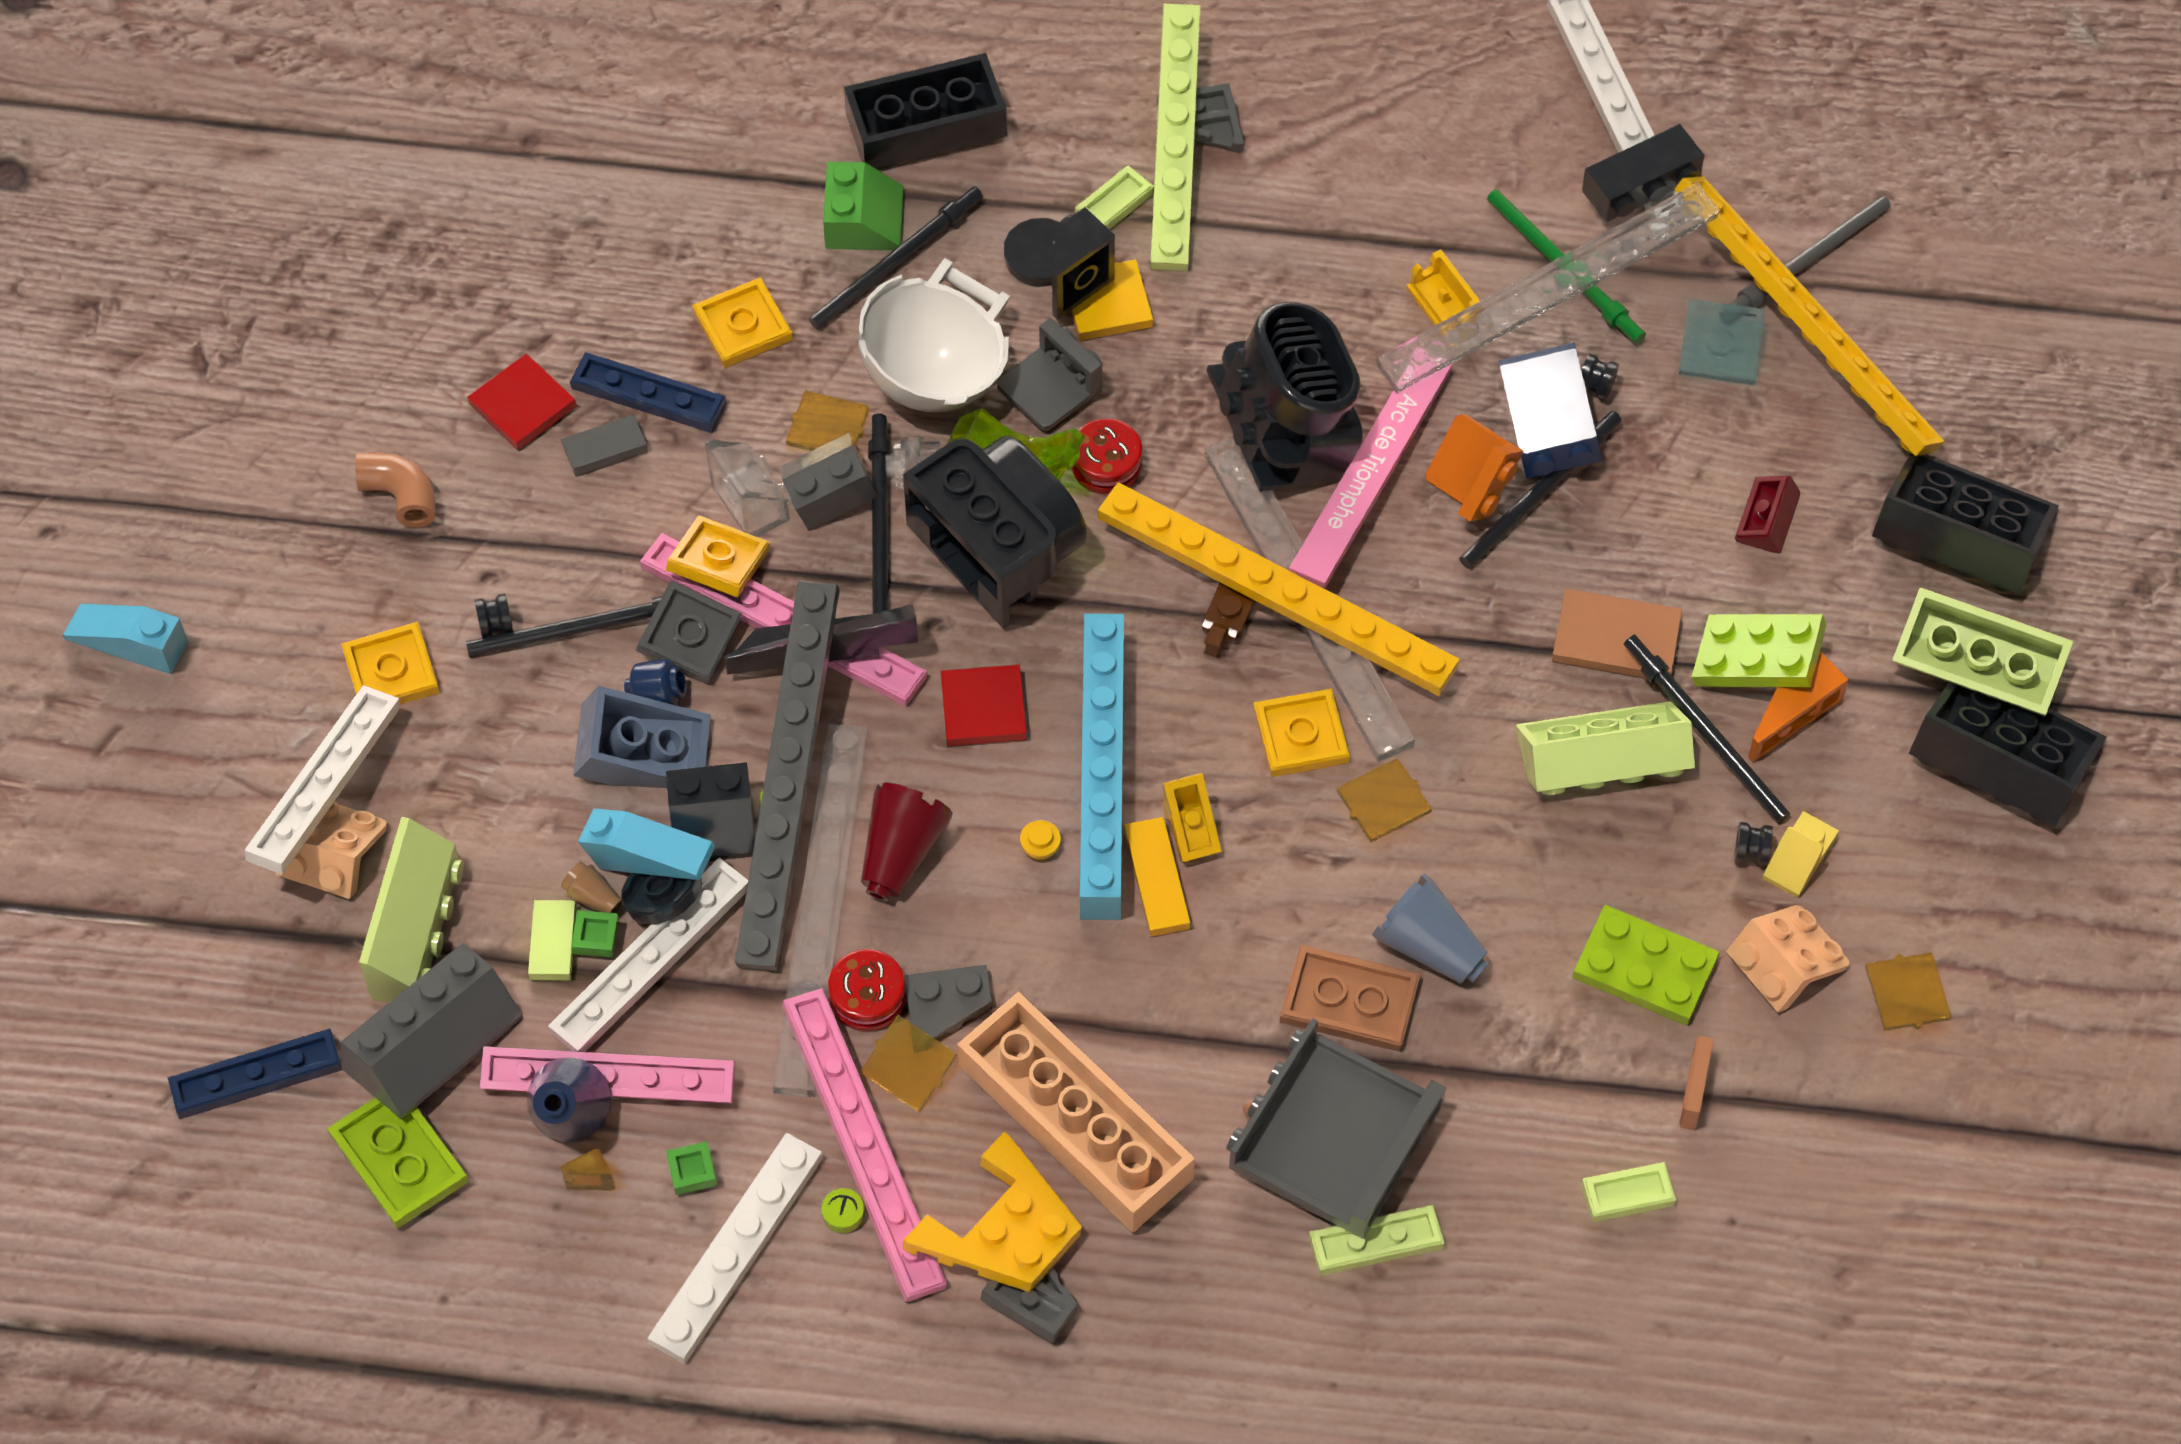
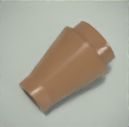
(590, 889)

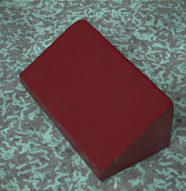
(1768, 513)

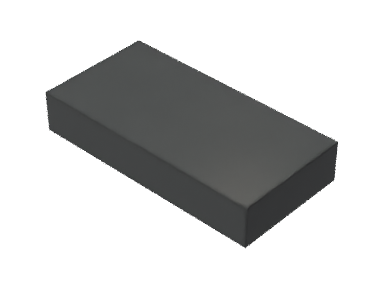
(604, 445)

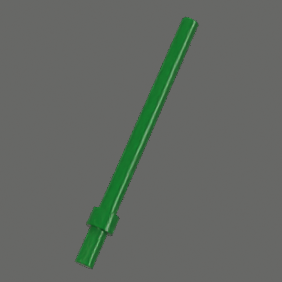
(1611, 310)

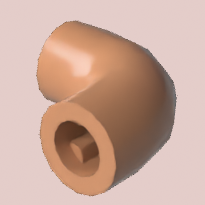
(401, 478)

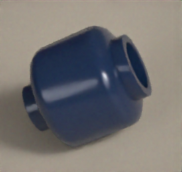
(657, 681)

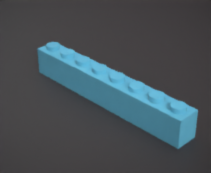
(1102, 767)

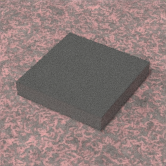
(689, 631)

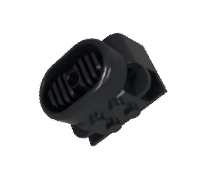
(1291, 398)
(993, 519)

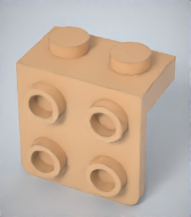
(335, 849)
(1785, 954)

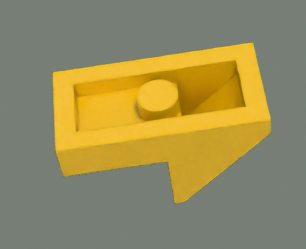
(1191, 817)

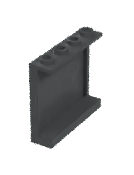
(1333, 1131)

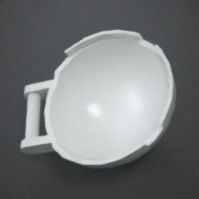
(933, 342)

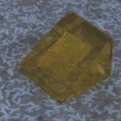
(588, 1173)

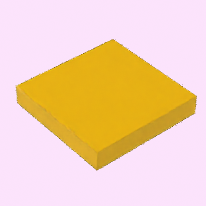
(1116, 307)
(742, 322)
(718, 556)
(392, 663)
(1301, 732)

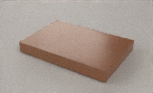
(1597, 625)
(1350, 997)

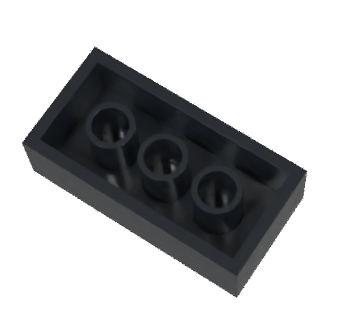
(926, 111)

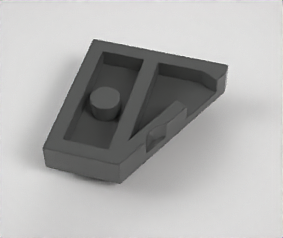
(1217, 118)
(947, 998)
(1042, 1310)

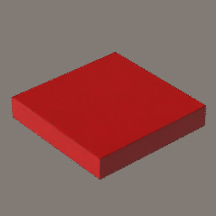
(522, 401)
(983, 705)

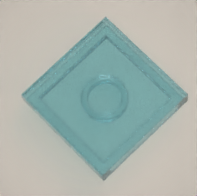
(1721, 341)

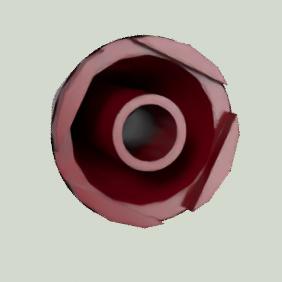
(899, 837)

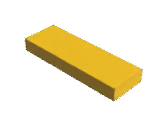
(1156, 876)

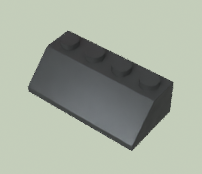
(429, 1031)

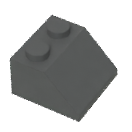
(827, 482)

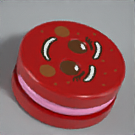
(1108, 456)
(867, 990)

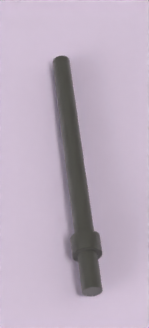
(1753, 296)

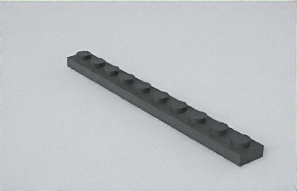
(787, 777)

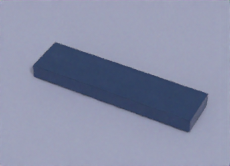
(648, 392)
(254, 1073)

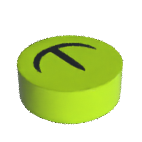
(843, 1210)

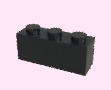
(1642, 173)

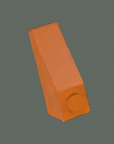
(1797, 707)

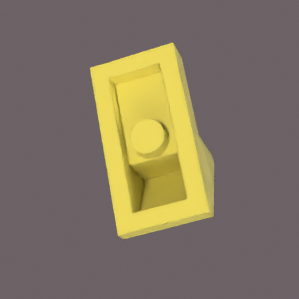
(1800, 854)

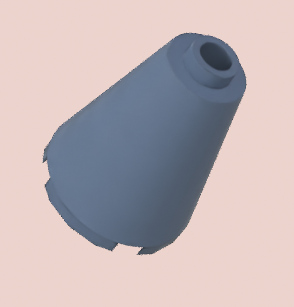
(1433, 933)

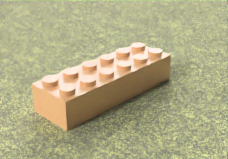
(1076, 1112)

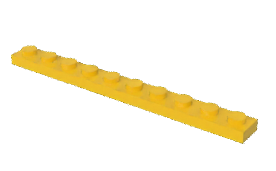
(1818, 326)
(1278, 589)

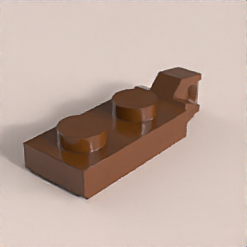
(1225, 618)

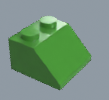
(861, 208)

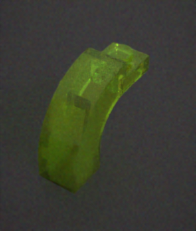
(1056, 451)

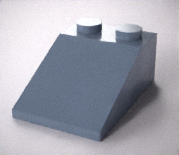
(637, 739)

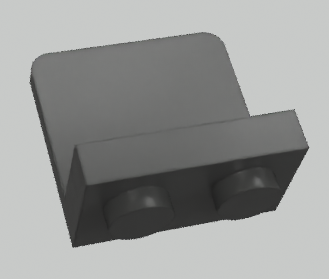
(1053, 378)

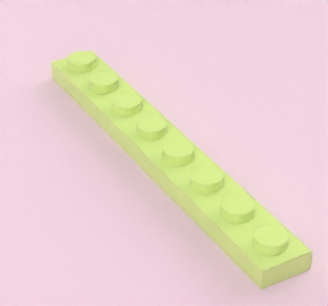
(1175, 137)

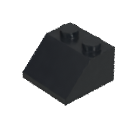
(1080, 260)
(715, 807)

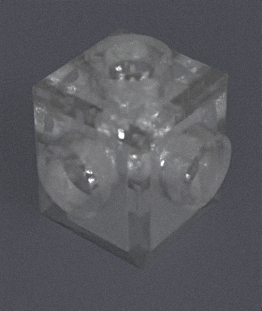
(910, 450)

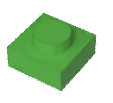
(595, 933)
(691, 1168)

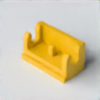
(1440, 289)

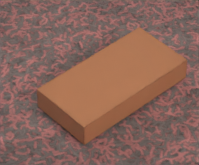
(1696, 1082)

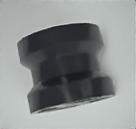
(1599, 375)
(493, 615)
(1753, 843)

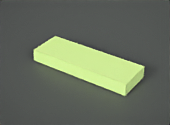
(1388, 1239)

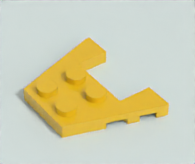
(1017, 1236)

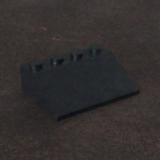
(1965, 521)
(2008, 750)

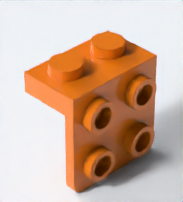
(1473, 467)

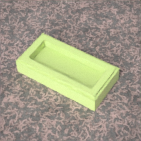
(1118, 197)
(552, 940)
(1628, 1192)

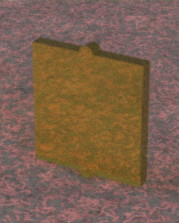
(824, 419)
(1384, 800)
(1908, 991)
(908, 1063)

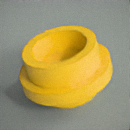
(1040, 839)

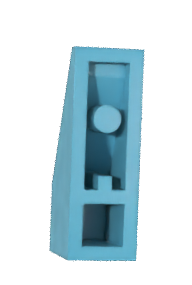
(130, 634)
(643, 846)

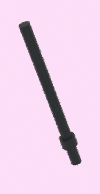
(947, 215)
(878, 448)
(1529, 500)
(562, 628)
(1657, 671)

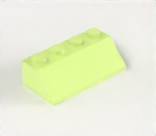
(1982, 651)
(1606, 747)
(410, 910)

